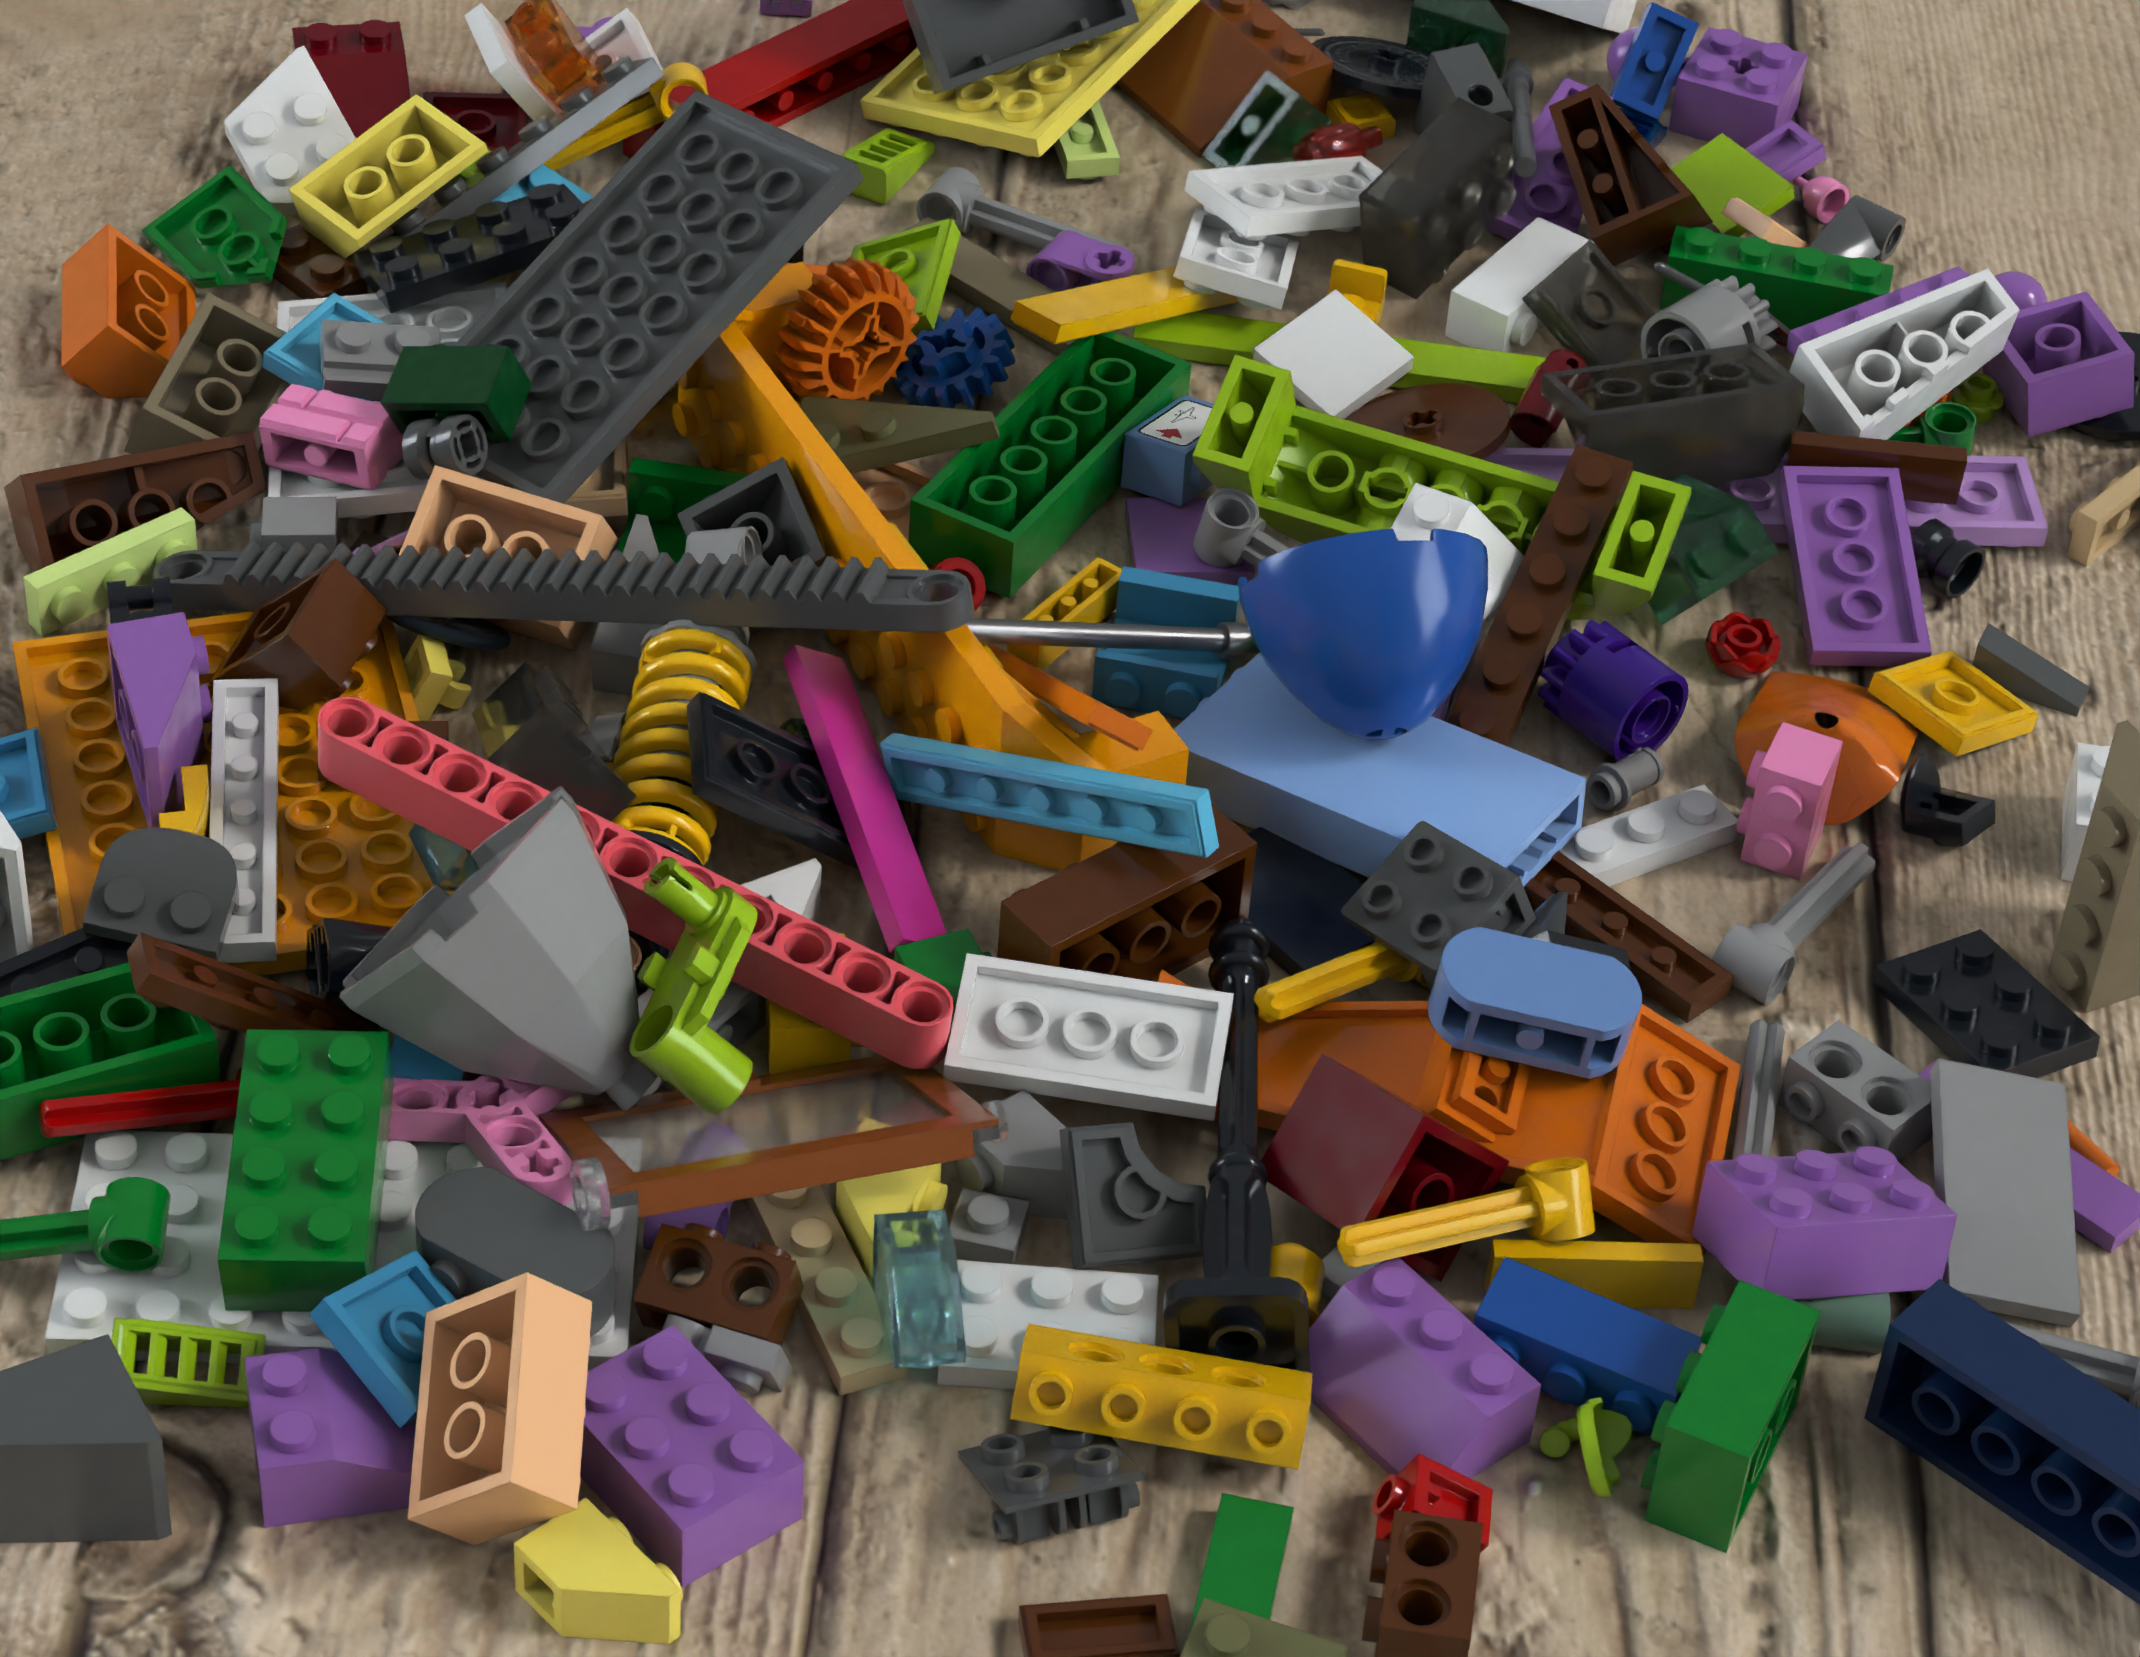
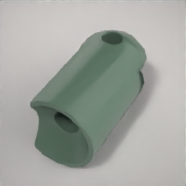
(1852, 1321)

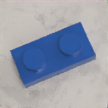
(1653, 61)

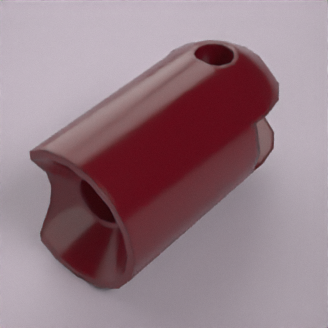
(1534, 416)

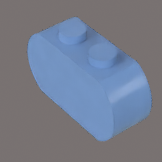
(1534, 1002)

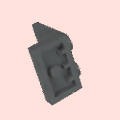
(1433, 892)

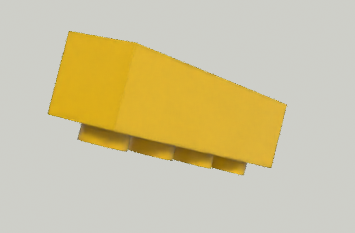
(1084, 598)

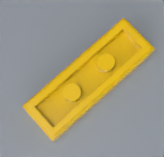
(1620, 1271)

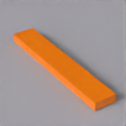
(1074, 702)

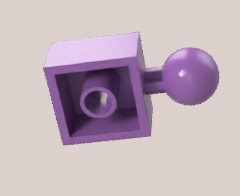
(1729, 86)
(2060, 360)

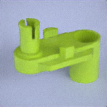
(687, 988)

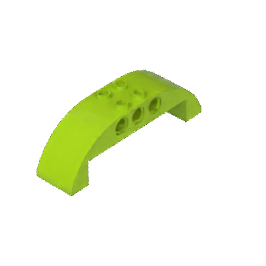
(1340, 478)

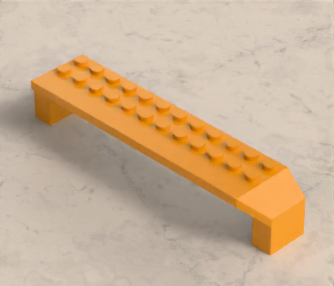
(931, 683)

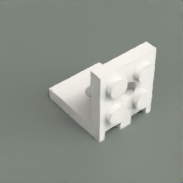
(612, 41)

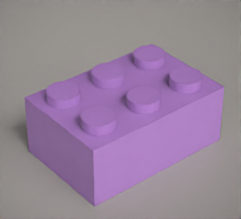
(1824, 1223)
(685, 1457)

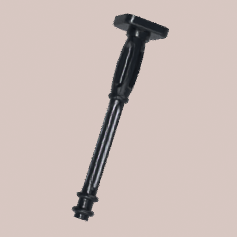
(1237, 1304)

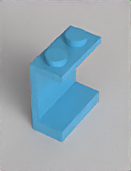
(1164, 678)

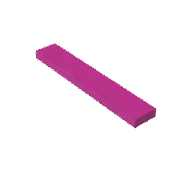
(863, 797)

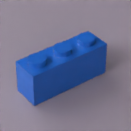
(1585, 1343)

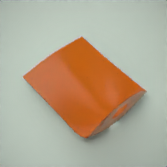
(1872, 735)

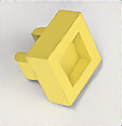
(434, 677)

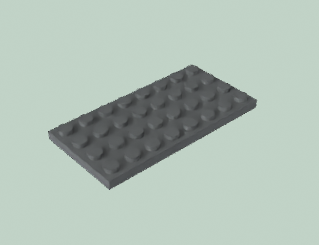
(650, 283)

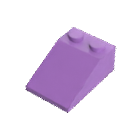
(159, 705)
(323, 1440)

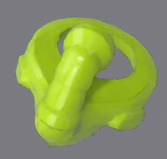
(1601, 1437)

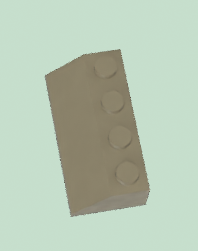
(2100, 927)

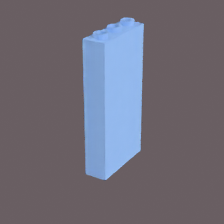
(1360, 797)

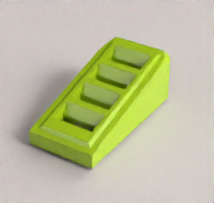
(887, 163)
(184, 1390)

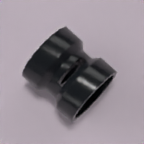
(1947, 561)

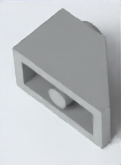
(1025, 1164)

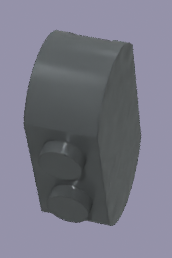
(490, 1228)

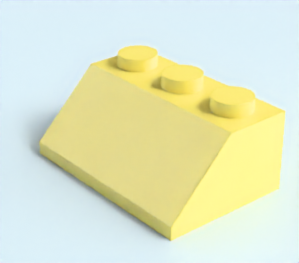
(383, 175)

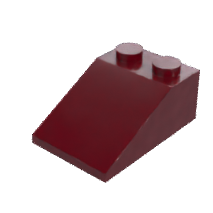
(360, 67)

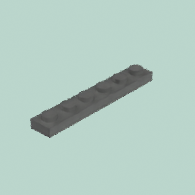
(539, 143)

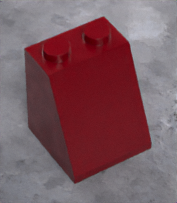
(1372, 1155)

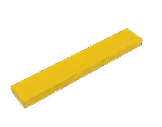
(1111, 306)

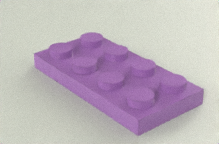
(1854, 566)

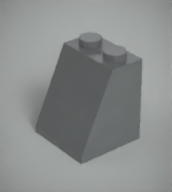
(79, 1451)

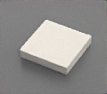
(1335, 356)

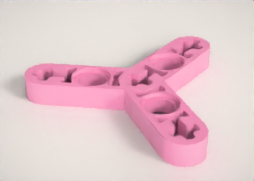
(495, 1122)

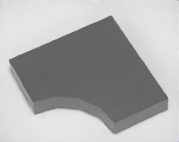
(1122, 1204)

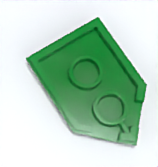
(221, 233)

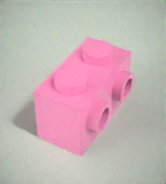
(1789, 800)

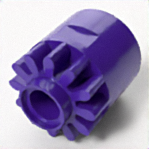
(1612, 690)

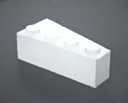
(1903, 359)

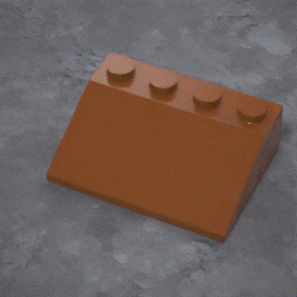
(1213, 62)

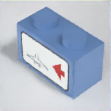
(1161, 451)

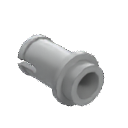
(1614, 784)

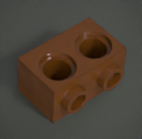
(727, 1275)
(1427, 1587)

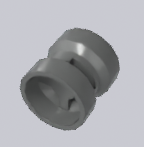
(453, 444)

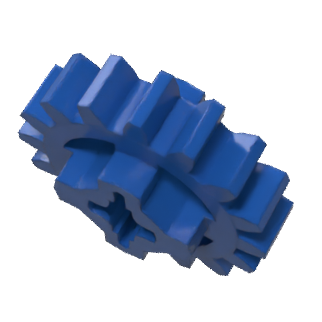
(955, 361)

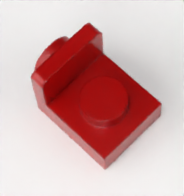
(1435, 1491)

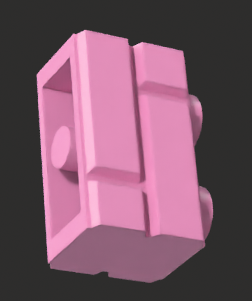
(330, 437)

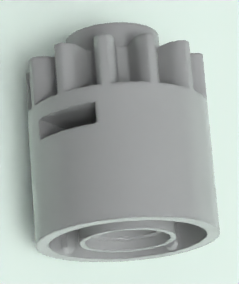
(1710, 319)

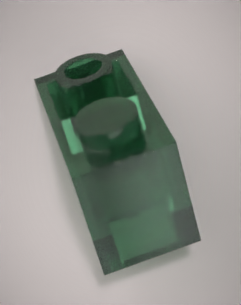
(1456, 23)

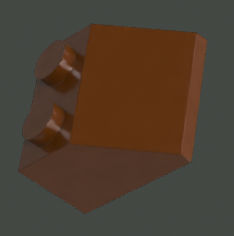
(307, 637)

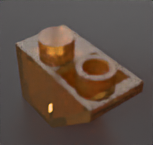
(553, 49)

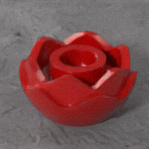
(1742, 645)

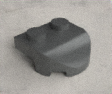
(165, 887)

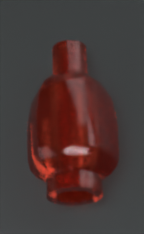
(1337, 141)

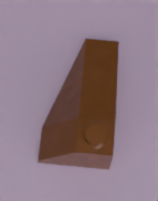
(93, 501)

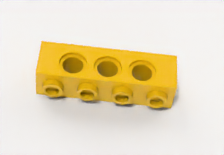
(1162, 1396)

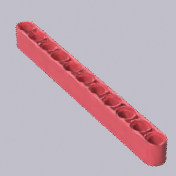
(786, 956)

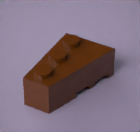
(1620, 179)

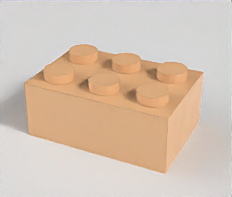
(487, 515)
(501, 1410)

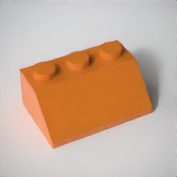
(121, 315)

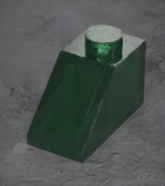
(1264, 126)

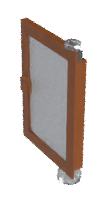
(773, 1139)

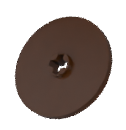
(1441, 415)

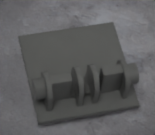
(1042, 1469)

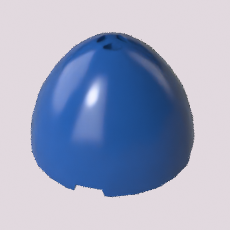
(1370, 624)

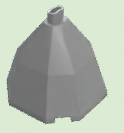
(518, 965)

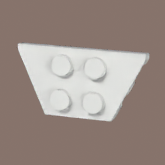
(287, 129)

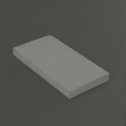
(2009, 1181)

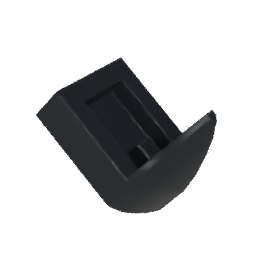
(1938, 812)

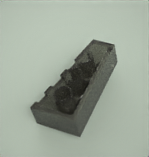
(540, 735)

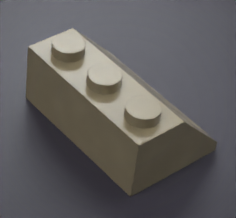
(211, 381)

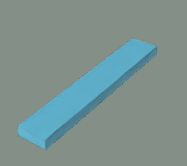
(1051, 794)

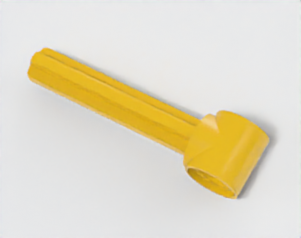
(633, 116)
(1334, 980)
(1546, 1202)

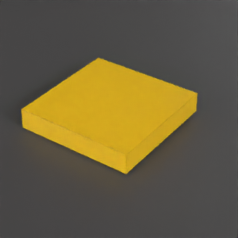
(1953, 702)

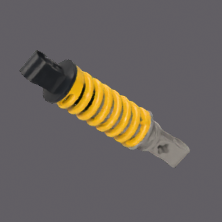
(655, 739)

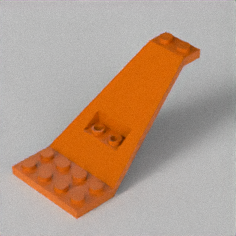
(1638, 1126)

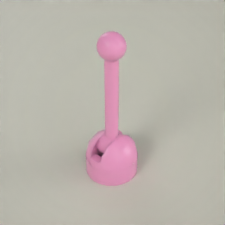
(1822, 196)

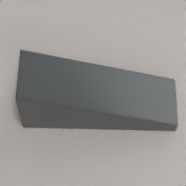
(2027, 673)

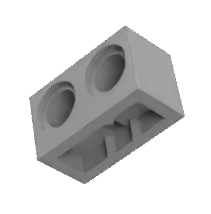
(1857, 1094)

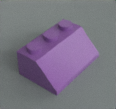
(1416, 1376)

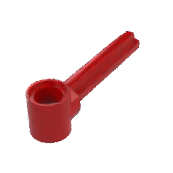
(139, 1108)

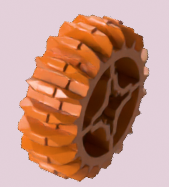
(847, 332)

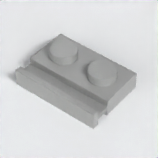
(363, 355)

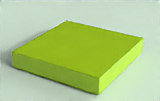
(1726, 171)

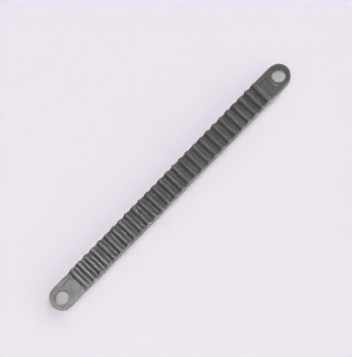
(590, 587)

